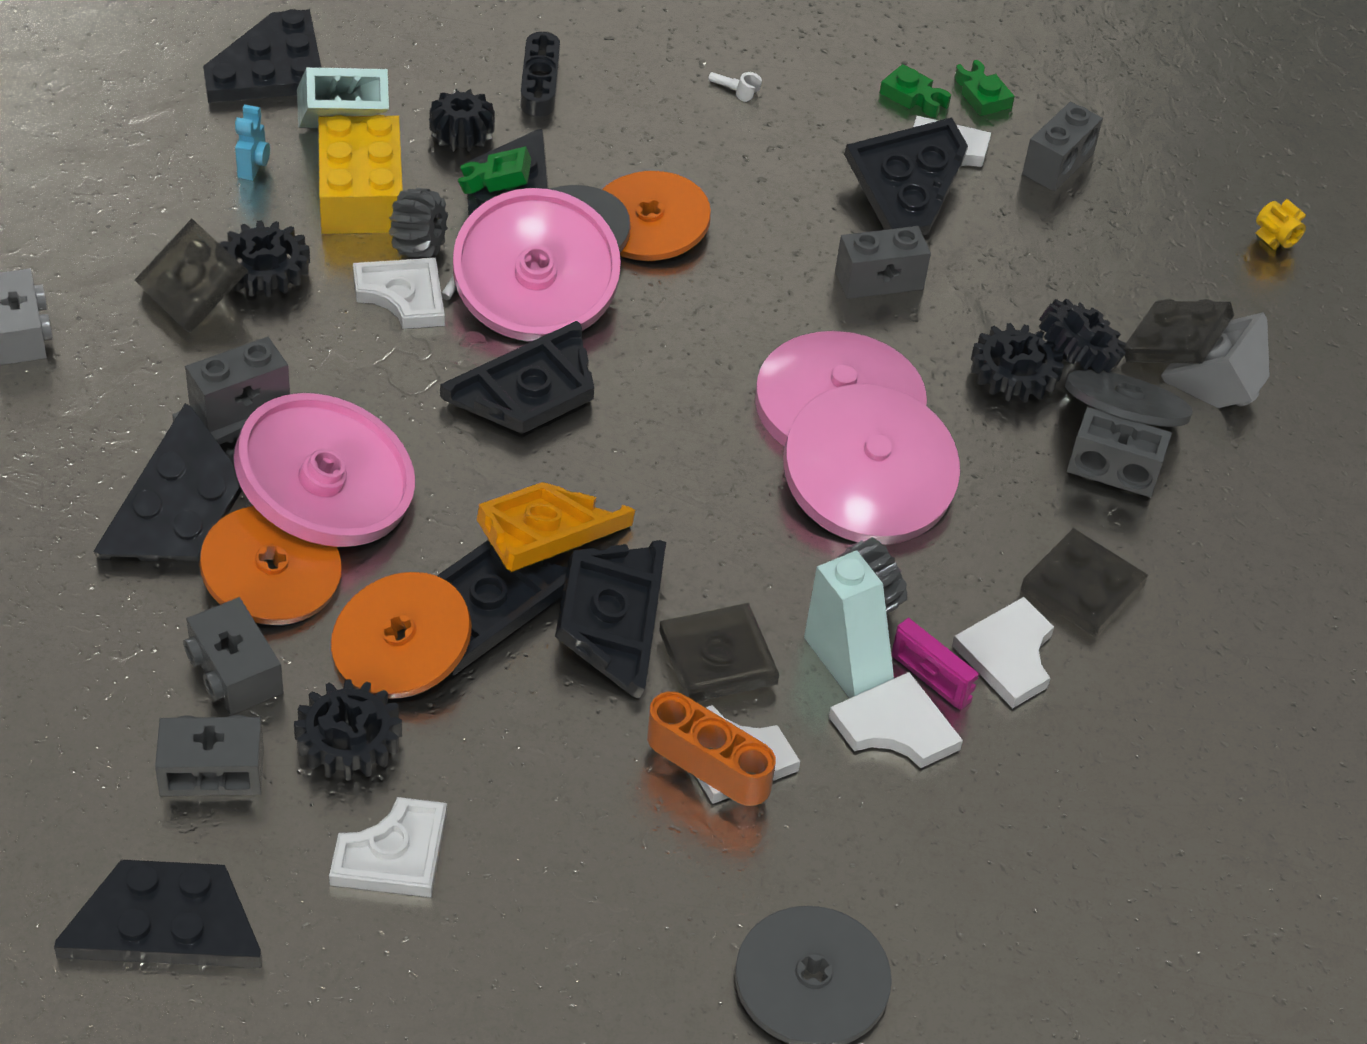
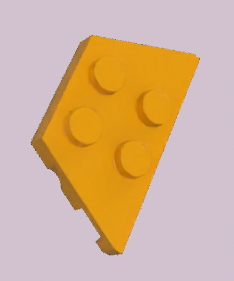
(545, 522)

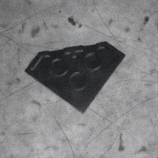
(265, 59)
(909, 172)

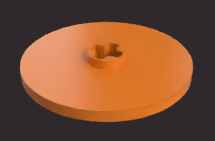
(664, 213)
(236, 567)
(434, 639)

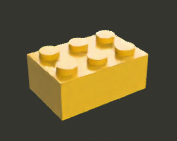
(358, 172)

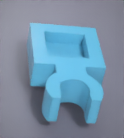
(251, 147)

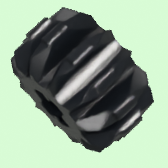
(462, 120)

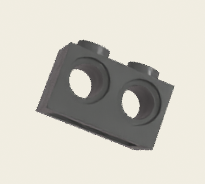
(1062, 146)
(1119, 452)

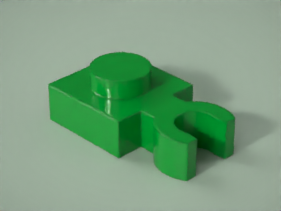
(913, 88)
(983, 92)
(501, 171)

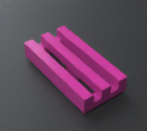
(934, 664)

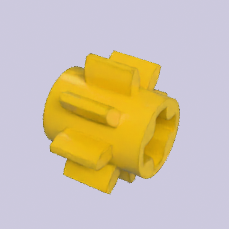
(1280, 224)

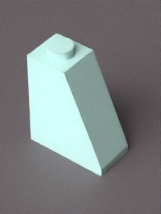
(341, 93)
(850, 624)

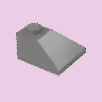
(1232, 369)

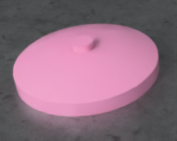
(535, 263)
(825, 361)
(871, 463)
(324, 469)

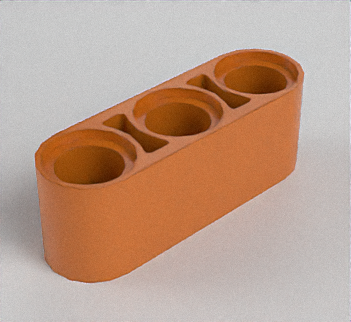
(726, 765)

